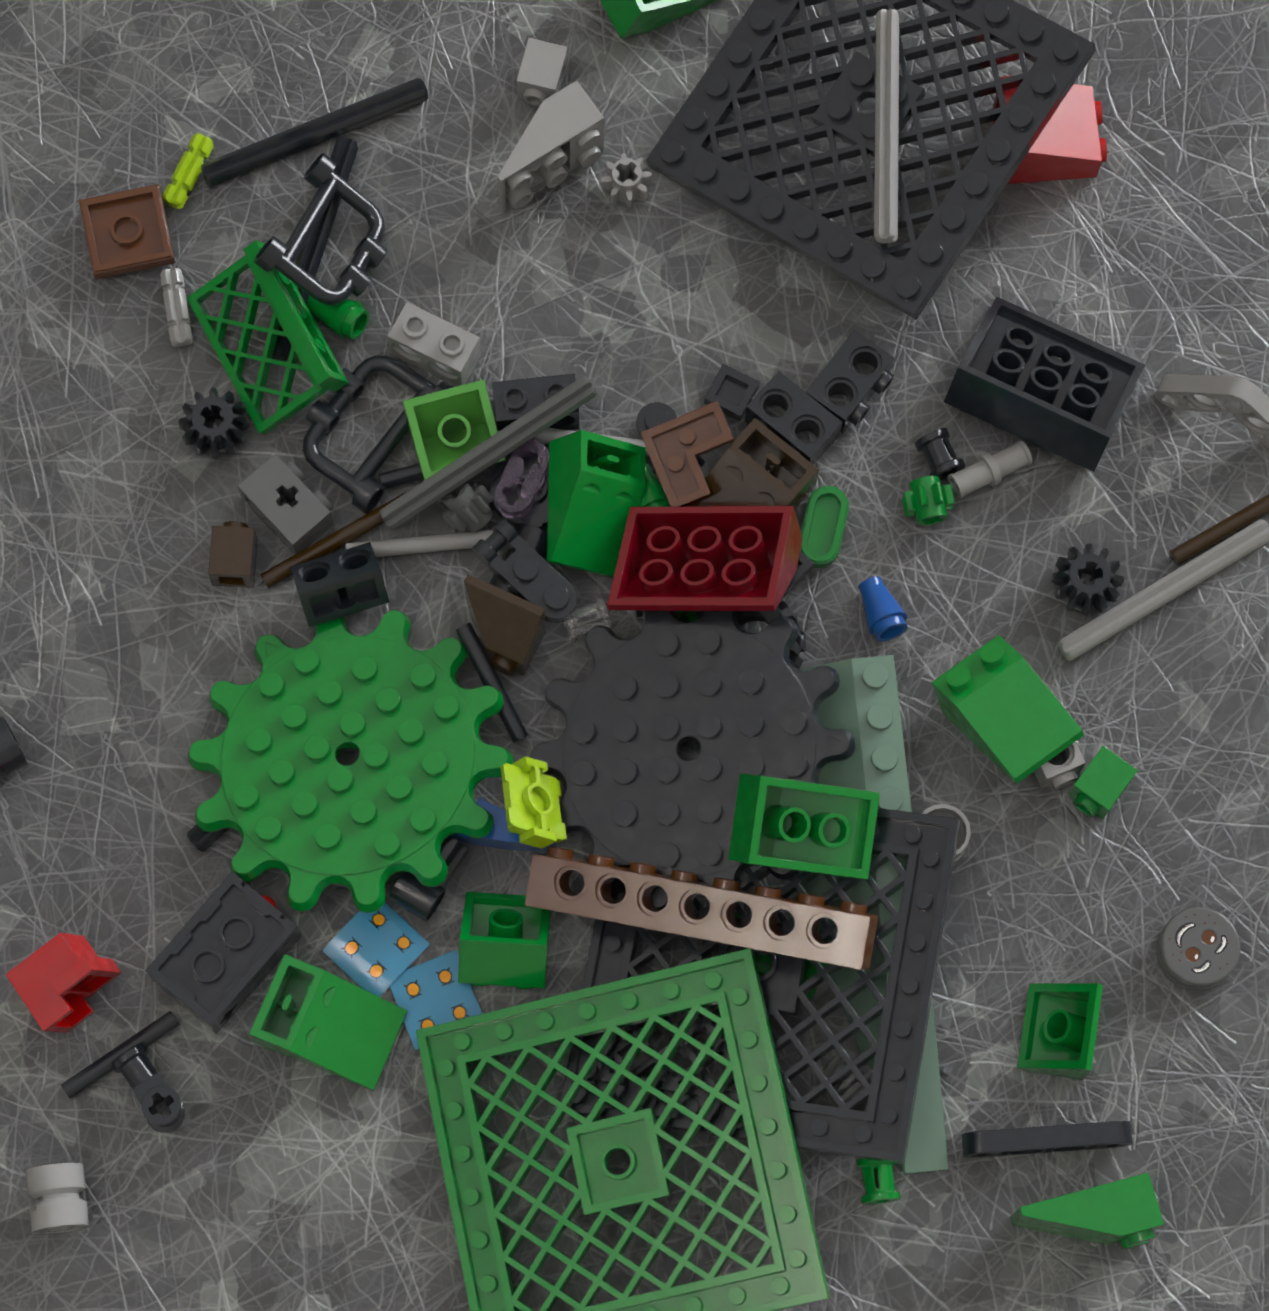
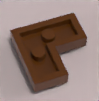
(675, 448)

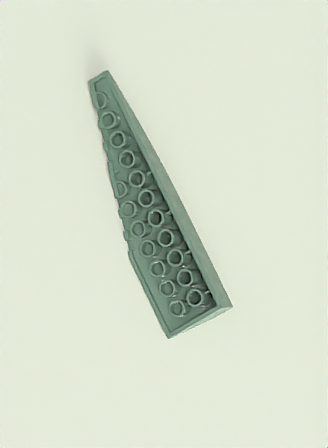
(871, 712)

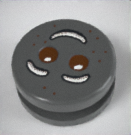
(1198, 949)

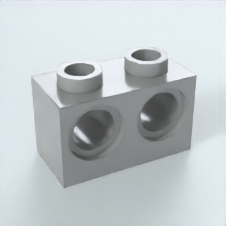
(434, 345)

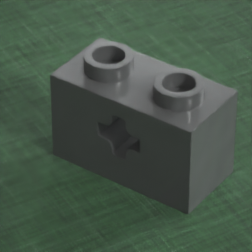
(295, 525)

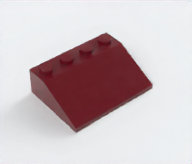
(706, 558)

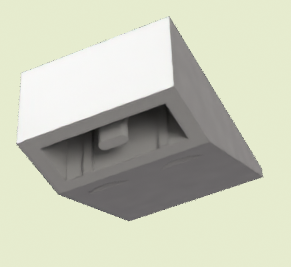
(558, 139)

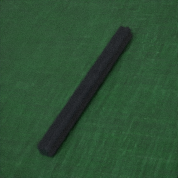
(314, 132)
(312, 252)

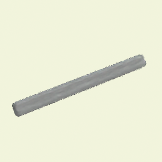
(886, 126)
(1164, 590)

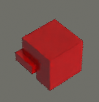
(59, 979)

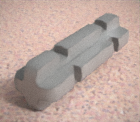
(176, 307)

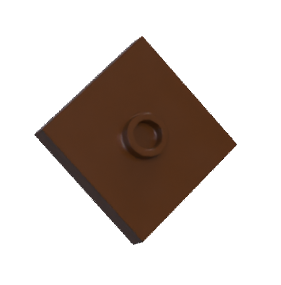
(127, 231)

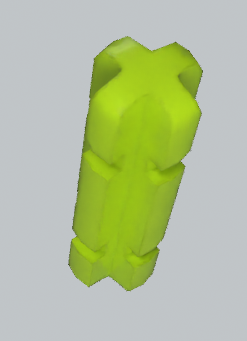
(187, 171)

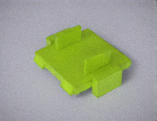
(532, 803)

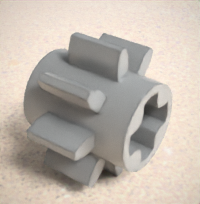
(624, 170)

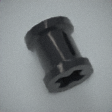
(939, 453)

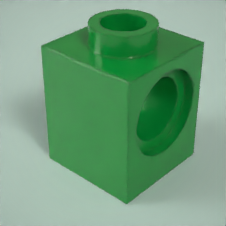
(1101, 783)

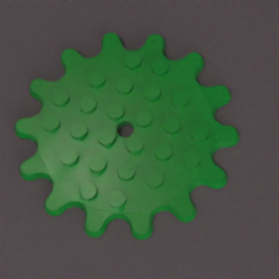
(361, 818)

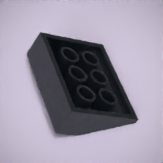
(1044, 383)

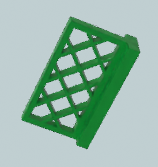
(298, 327)

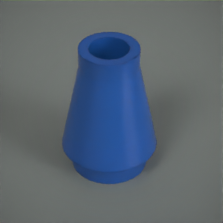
(882, 612)

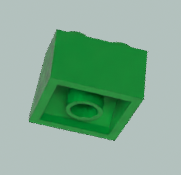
(503, 941)

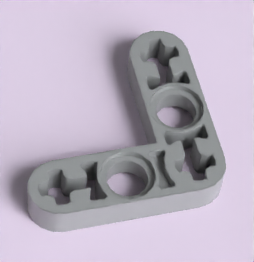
(1218, 395)

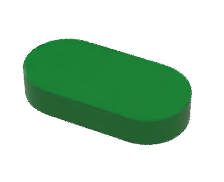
(824, 525)

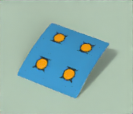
(376, 948)
(433, 994)

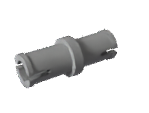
(990, 469)

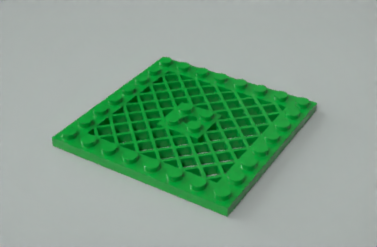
(485, 1260)

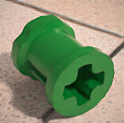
(873, 1193)

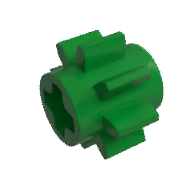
(928, 500)

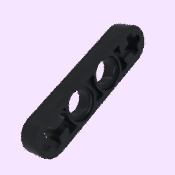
(1046, 1139)

